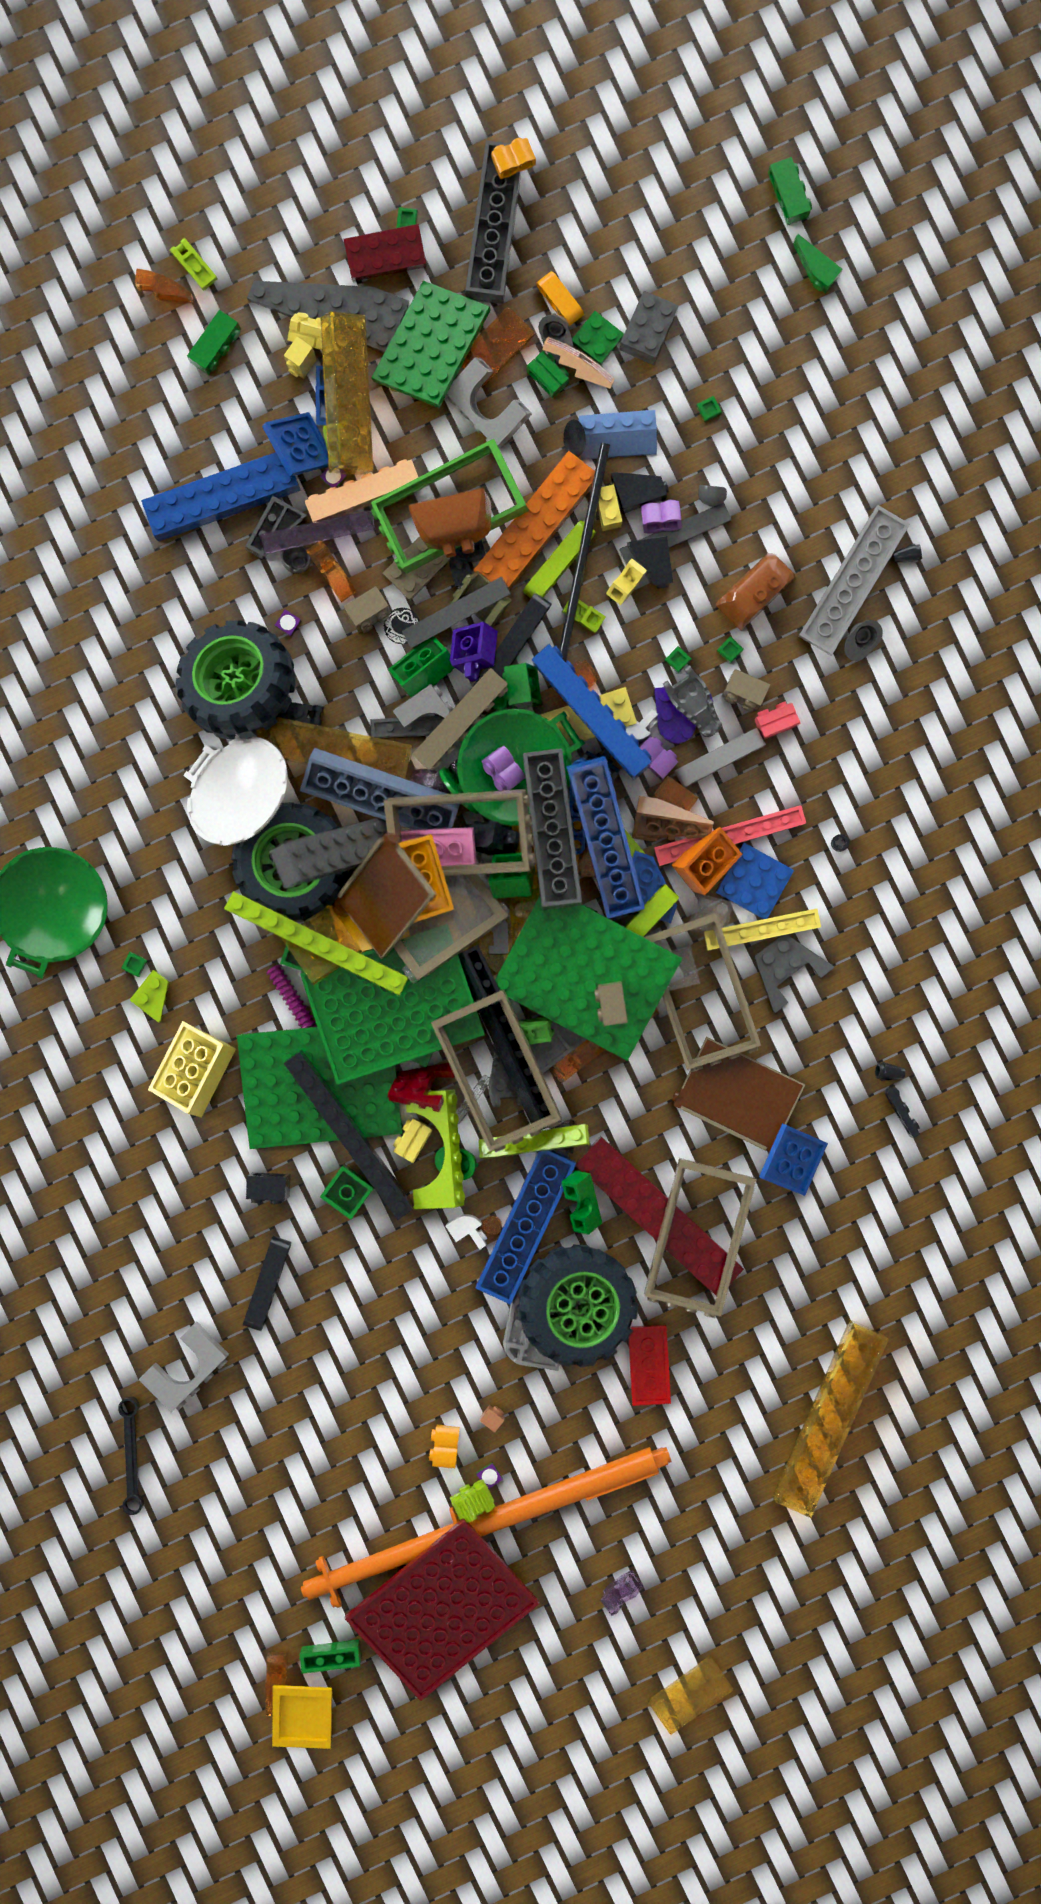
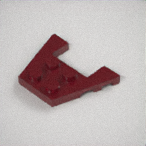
(414, 1086)

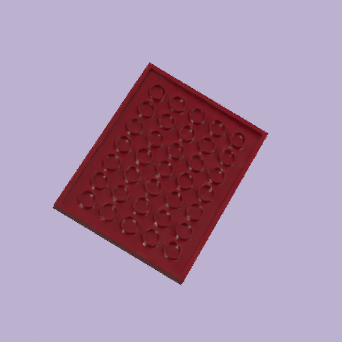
(442, 1609)

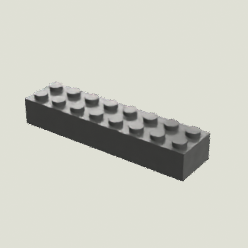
(492, 232)
(552, 829)
(326, 852)

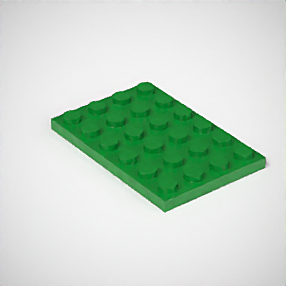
(431, 344)

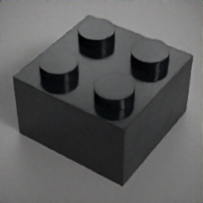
(268, 1187)

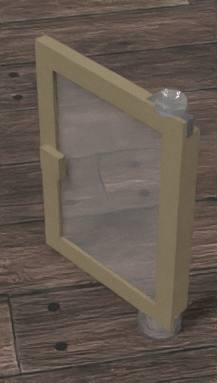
(442, 937)

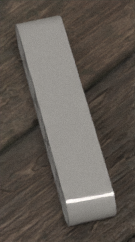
(720, 757)

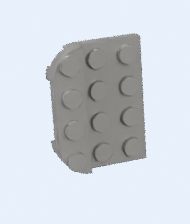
(518, 1346)

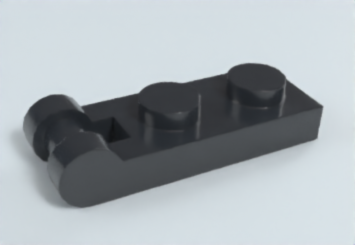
(300, 711)
(902, 1111)

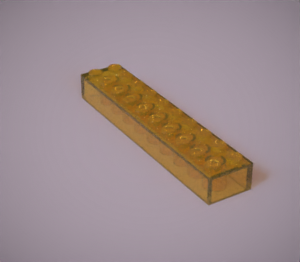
(830, 1418)

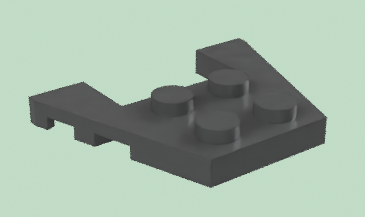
(782, 960)

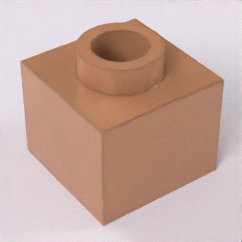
(492, 1418)

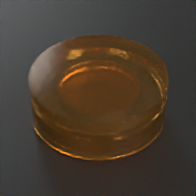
(492, 1225)

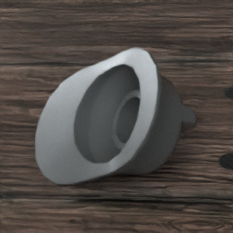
(556, 328)
(863, 639)

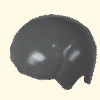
(712, 495)
(296, 560)

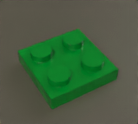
(597, 338)

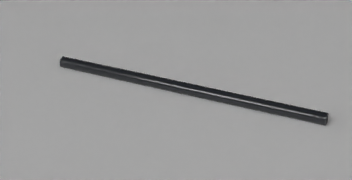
(584, 549)

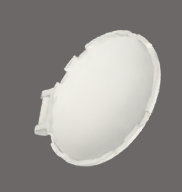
(236, 790)

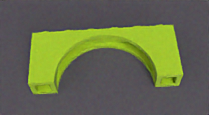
(447, 1188)

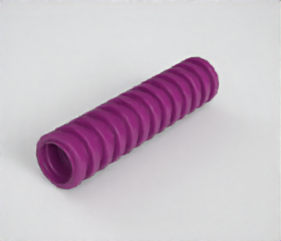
(291, 997)

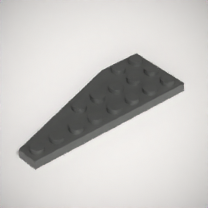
(381, 309)

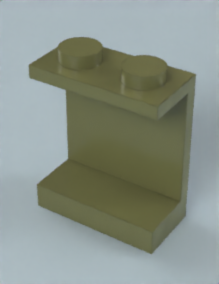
(489, 614)

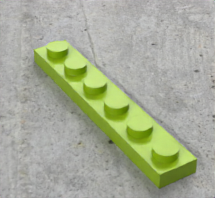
(544, 1141)

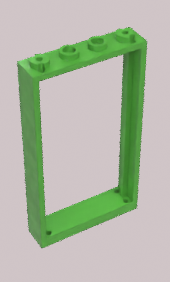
(431, 477)

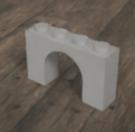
(464, 393)
(425, 702)
(173, 1392)

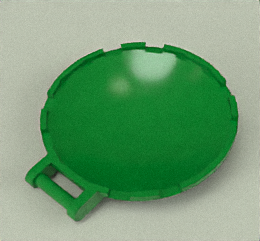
(520, 733)
(50, 907)

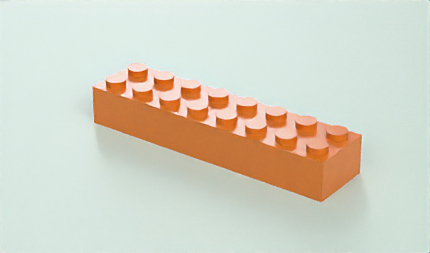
(534, 529)

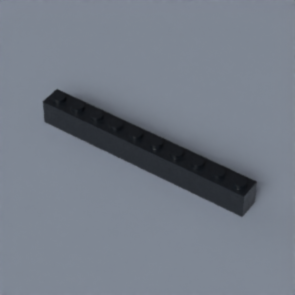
(481, 986)
(349, 1134)

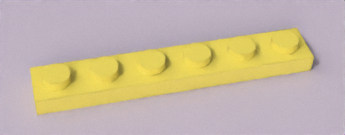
(765, 928)

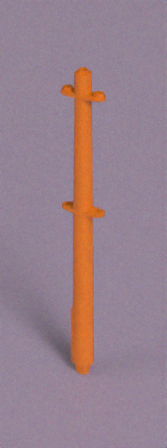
(576, 1488)

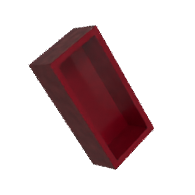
(385, 252)

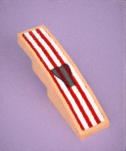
(585, 366)

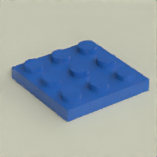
(298, 443)
(755, 881)
(793, 1159)

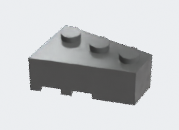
(275, 517)

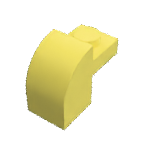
(626, 582)

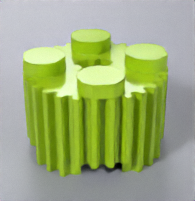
(472, 1501)

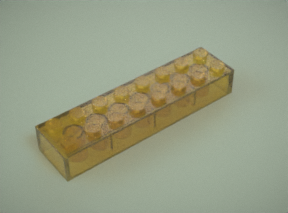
(347, 393)
(298, 739)

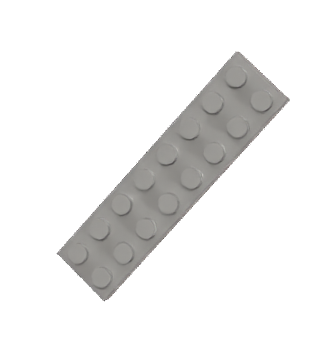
(854, 580)

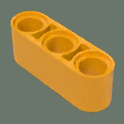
(559, 298)

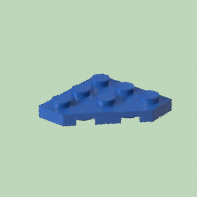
(650, 880)

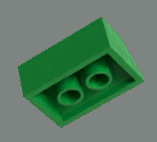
(422, 666)

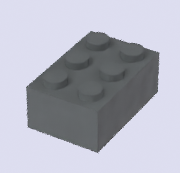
(648, 327)

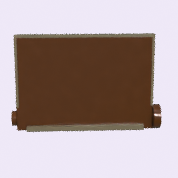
(384, 895)
(739, 1096)

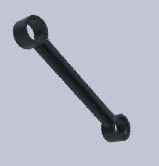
(131, 1456)

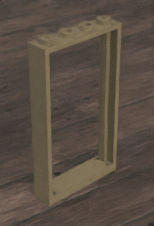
(525, 821)
(730, 1052)
(515, 1136)
(690, 1304)

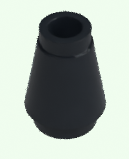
(908, 554)
(886, 1071)

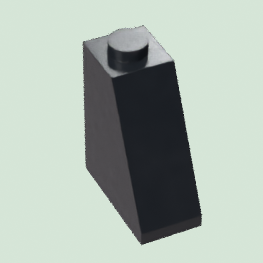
(638, 489)
(655, 558)

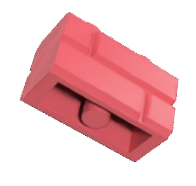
(777, 720)

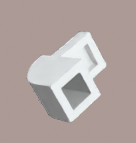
(640, 729)
(465, 1225)

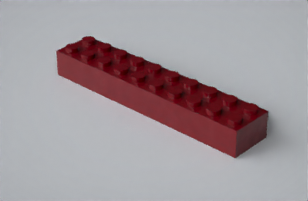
(647, 1207)

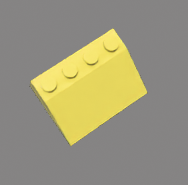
(191, 1069)

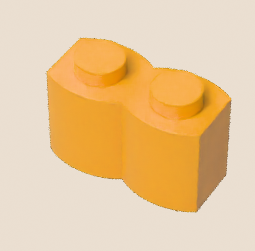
(513, 157)
(445, 1446)

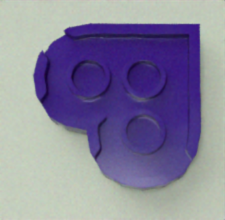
(672, 723)

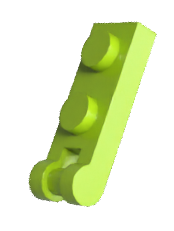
(194, 264)

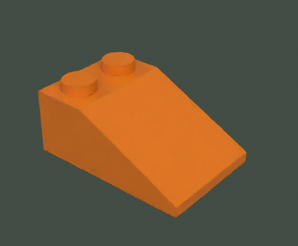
(707, 861)

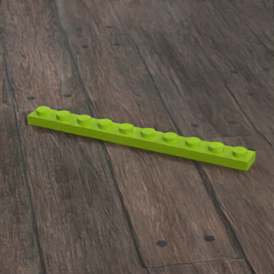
(316, 943)

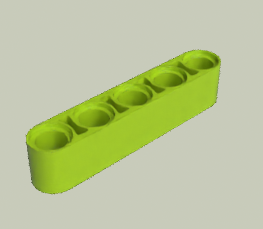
(556, 563)
(653, 911)

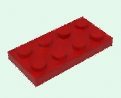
(649, 1365)

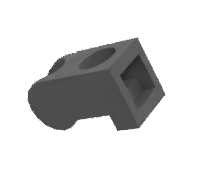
(500, 940)

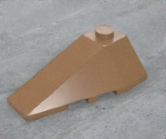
(661, 819)

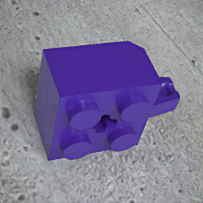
(473, 649)

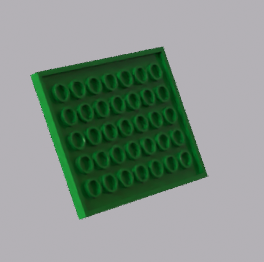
(565, 958)
(375, 1028)
(282, 1112)

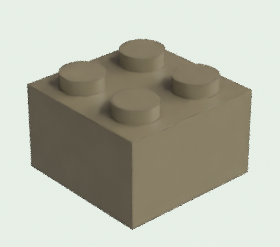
(367, 610)
(745, 690)
(612, 1003)

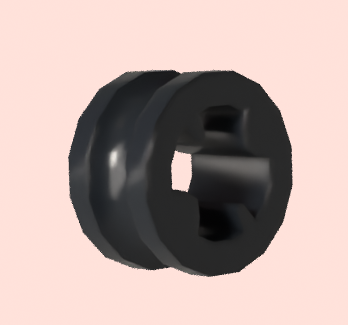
(836, 838)

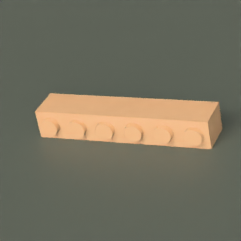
(360, 493)

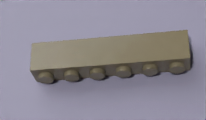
(459, 719)

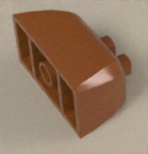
(453, 521)
(756, 590)

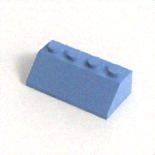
(626, 433)

